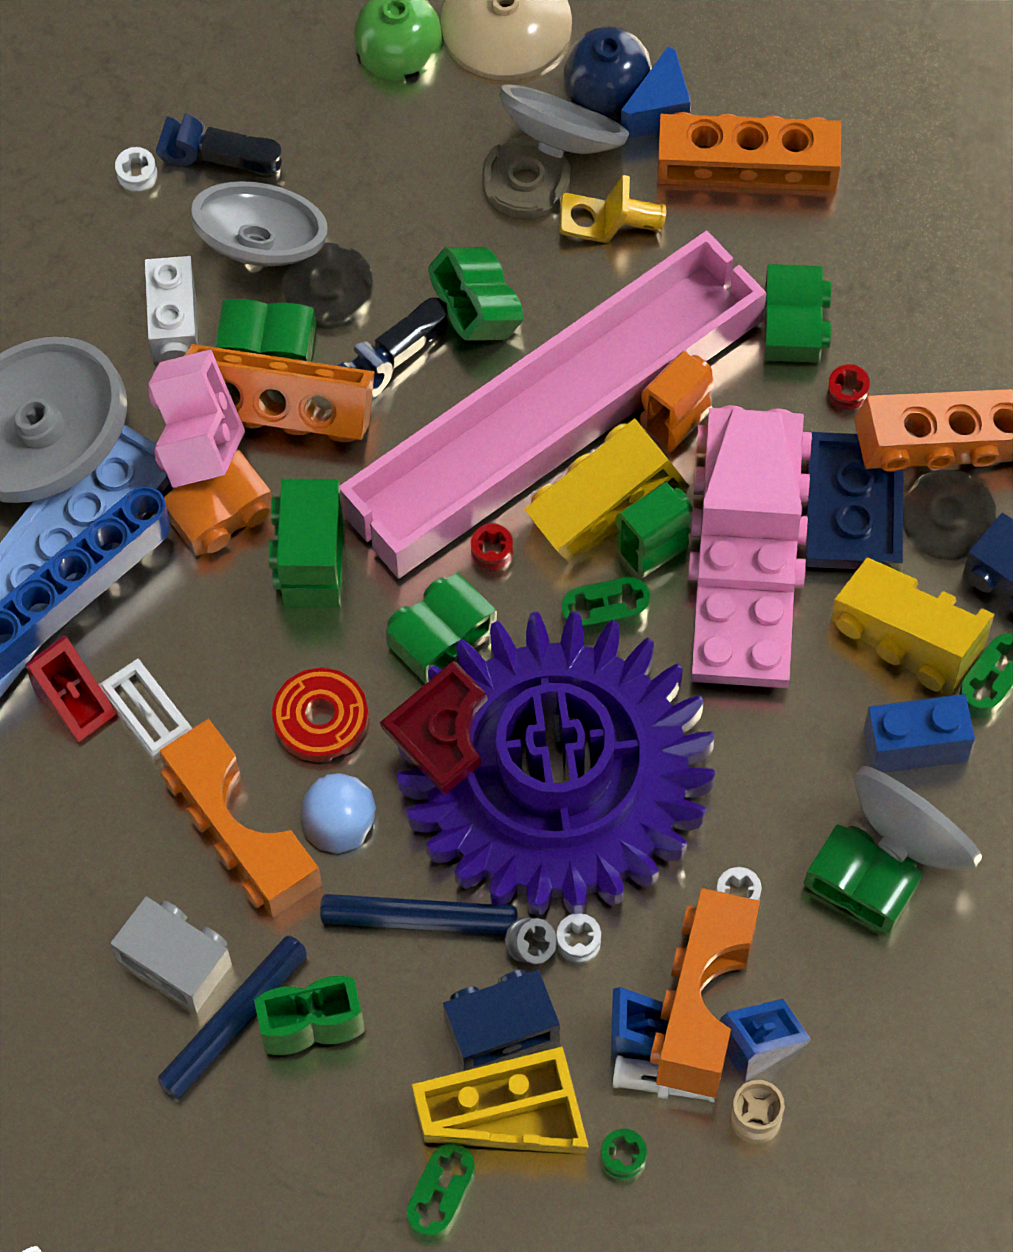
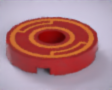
(314, 689)

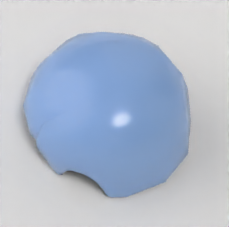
(337, 813)

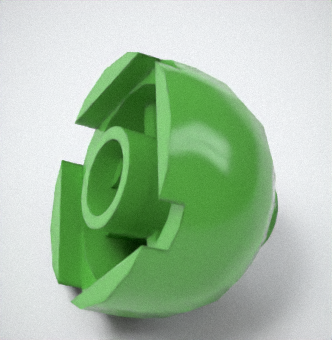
(398, 37)

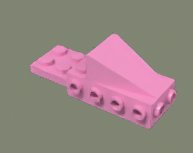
(748, 544)

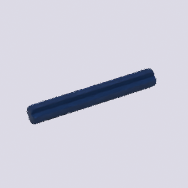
(417, 914)
(231, 1017)

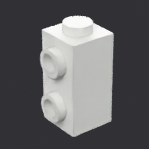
(171, 307)

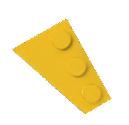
(584, 503)
(911, 626)
(505, 1105)

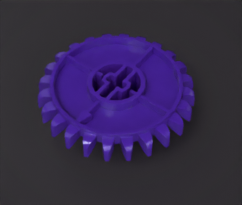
(597, 823)

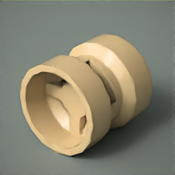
(759, 1102)

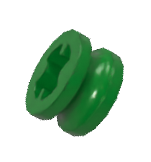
(631, 1141)

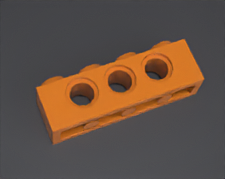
(767, 166)
(298, 380)
(932, 417)

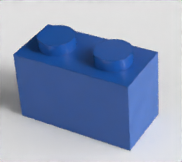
(919, 733)

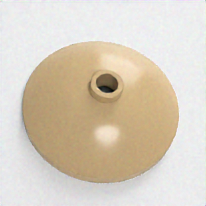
(506, 40)

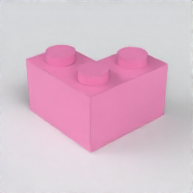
(198, 416)

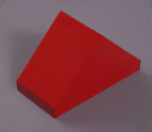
(69, 689)

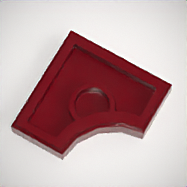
(437, 726)

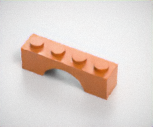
(272, 864)
(695, 1041)

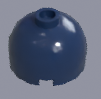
(605, 69)

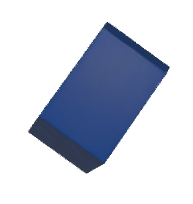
(659, 93)
(634, 1024)
(762, 1036)

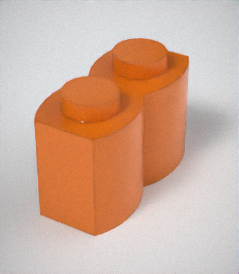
(677, 400)
(214, 508)

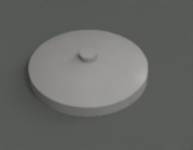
(56, 415)

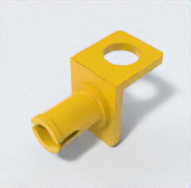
(610, 214)

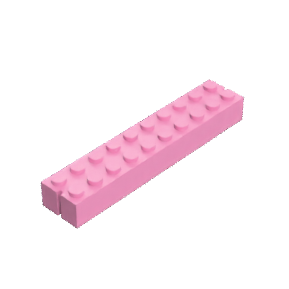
(548, 404)

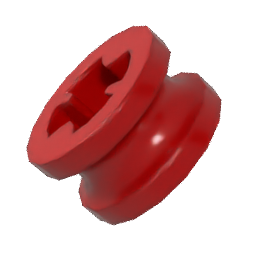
(844, 373)
(492, 534)

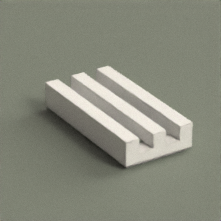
(122, 678)

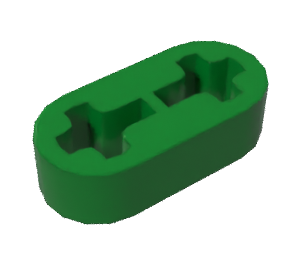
(605, 603)
(985, 670)
(430, 1187)

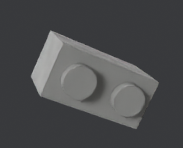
(172, 952)

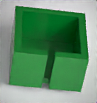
(308, 542)

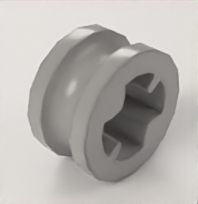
(519, 948)

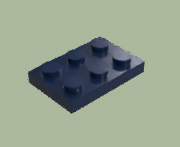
(850, 507)

